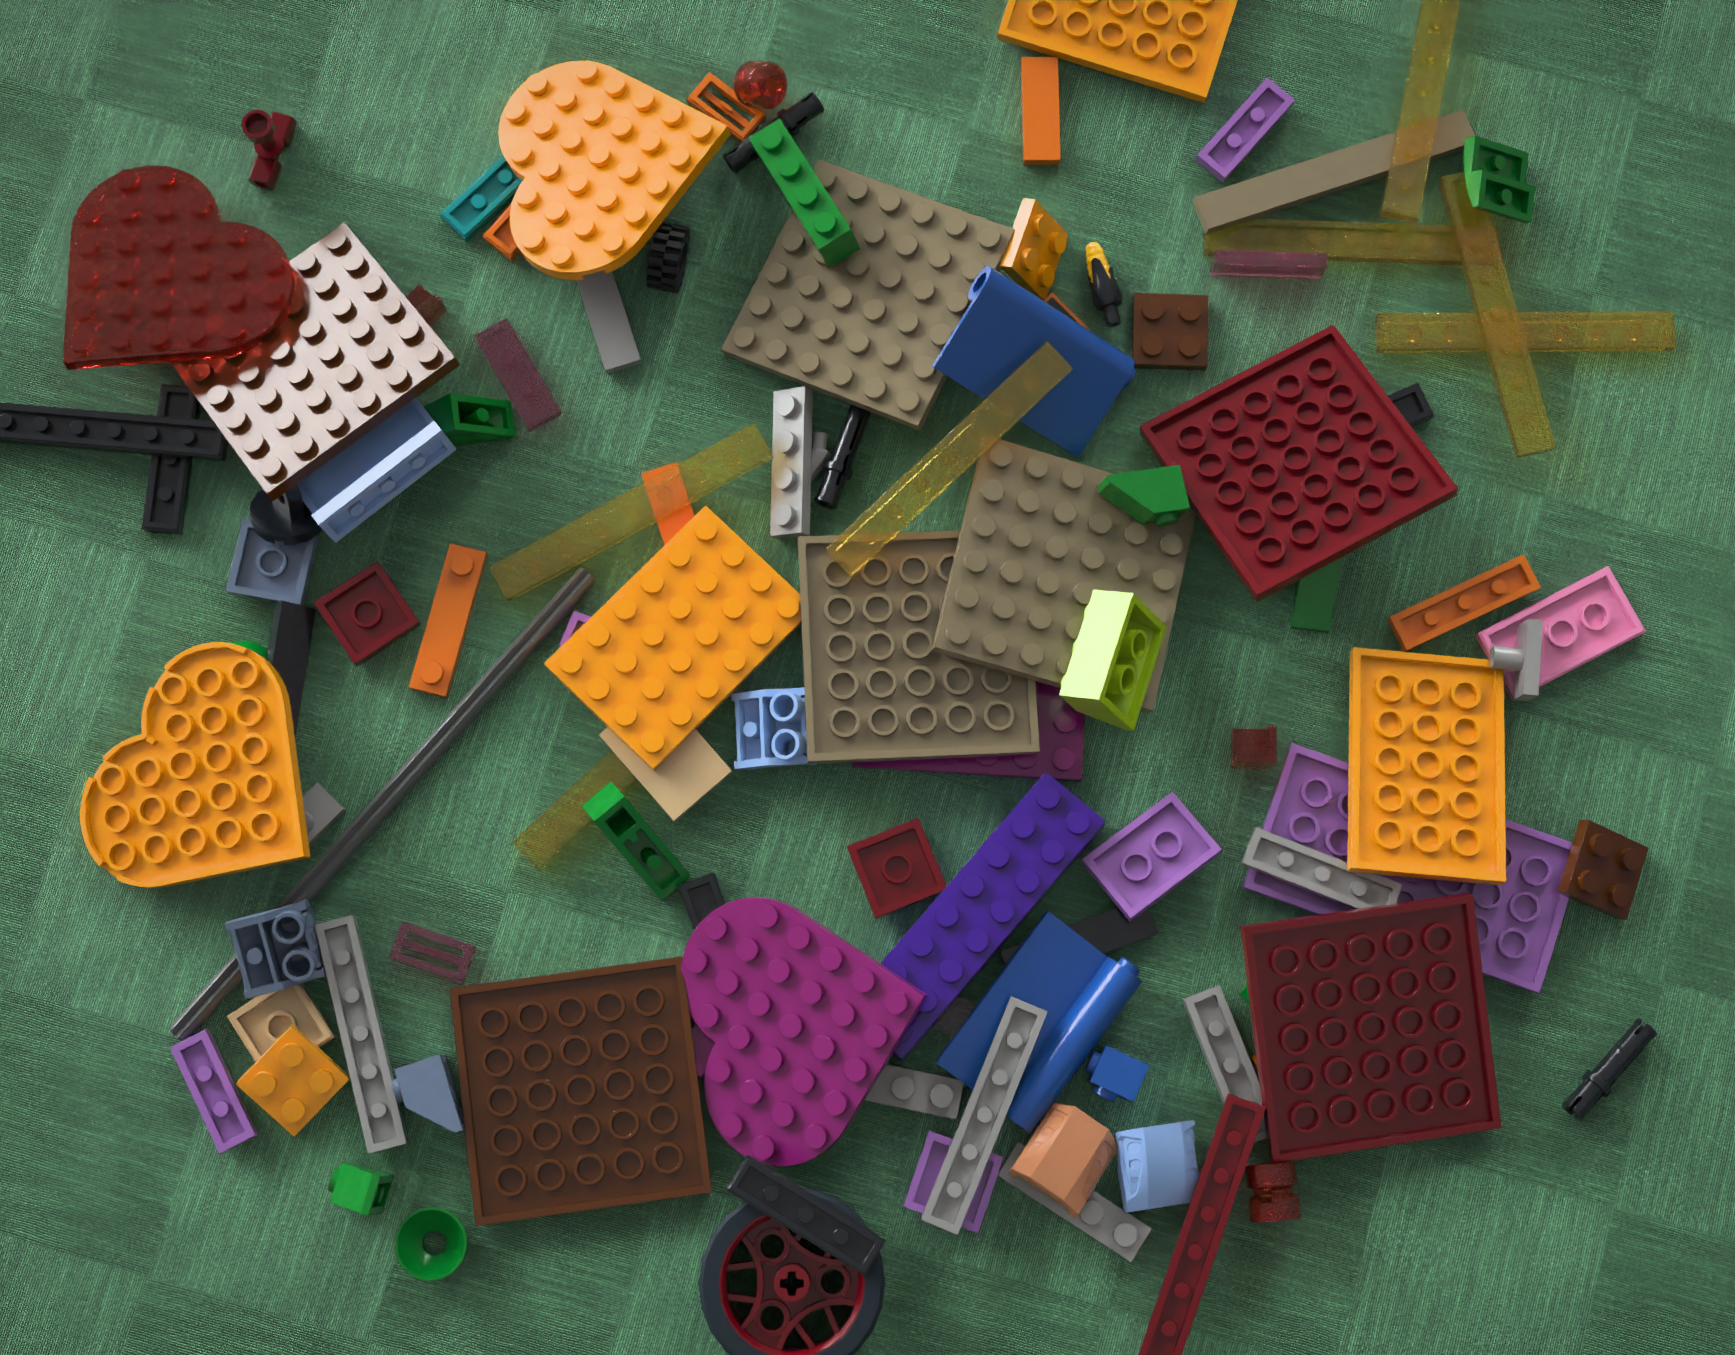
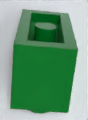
(472, 418)
(1148, 494)
(360, 1188)

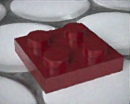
(367, 613)
(896, 868)

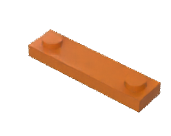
(1463, 603)
(448, 621)

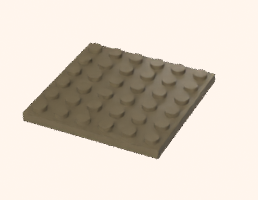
(880, 314)
(1035, 552)
(871, 666)

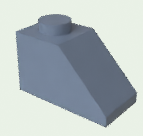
(430, 1092)

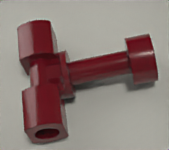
(269, 139)

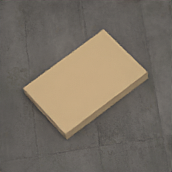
(681, 778)

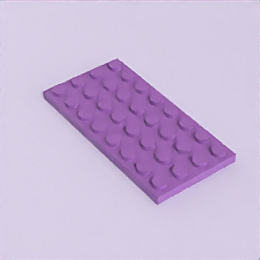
(1513, 920)

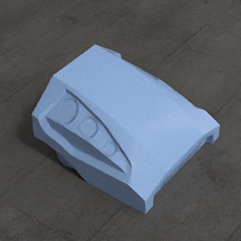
(770, 728)
(1157, 1165)

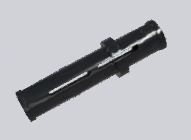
(793, 120)
(842, 458)
(1599, 1080)

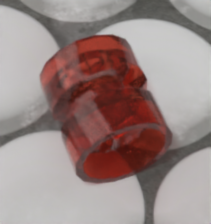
(1275, 1205)

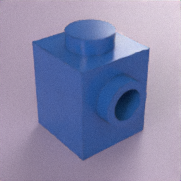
(1115, 1074)

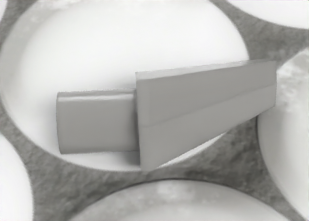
(819, 453)

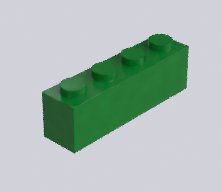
(804, 193)

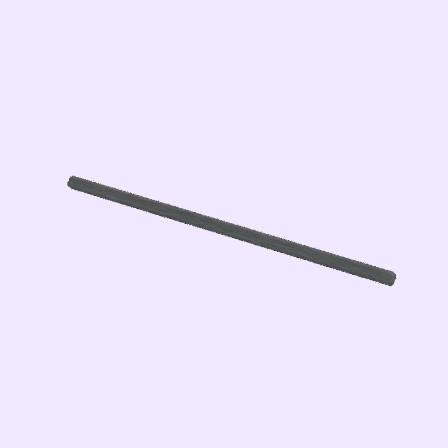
(399, 785)

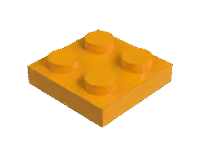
(1034, 249)
(293, 1080)

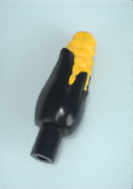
(1103, 284)

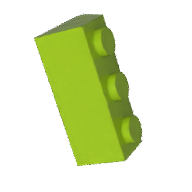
(1113, 658)

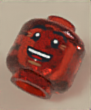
(760, 84)

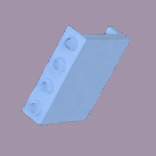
(374, 470)

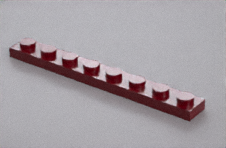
(1203, 1227)

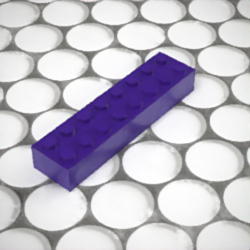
(990, 900)

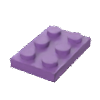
(1151, 856)

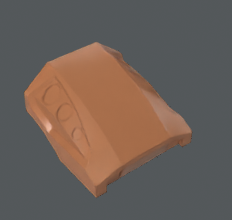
(1066, 1156)

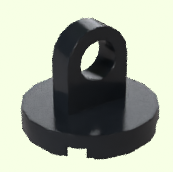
(283, 519)

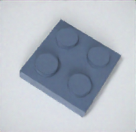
(270, 569)

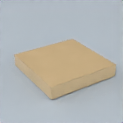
(271, 1014)

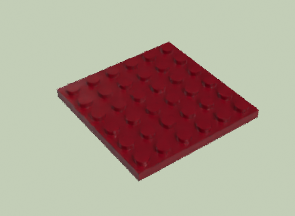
(1298, 462)
(1370, 1027)

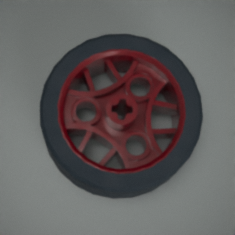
(752, 1335)

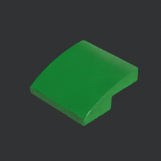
(1497, 179)

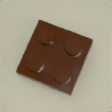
(1170, 331)
(1603, 869)

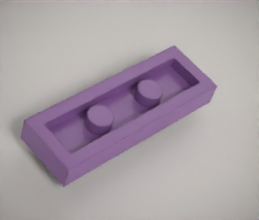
(1245, 130)
(214, 1091)

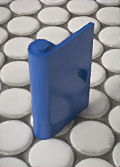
(1006, 329)
(1082, 998)

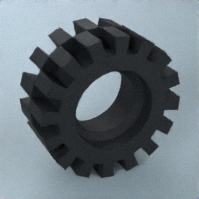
(668, 257)

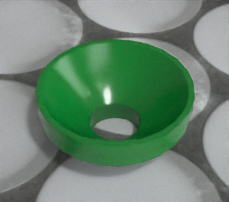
(410, 1244)

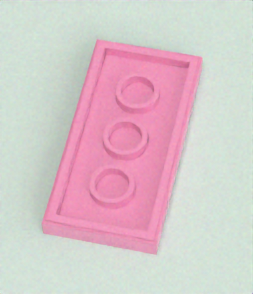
(1577, 626)

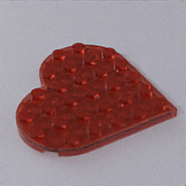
(166, 277)

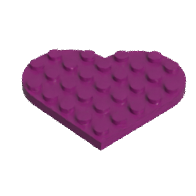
(794, 1026)

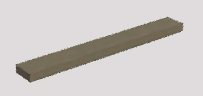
(1317, 177)

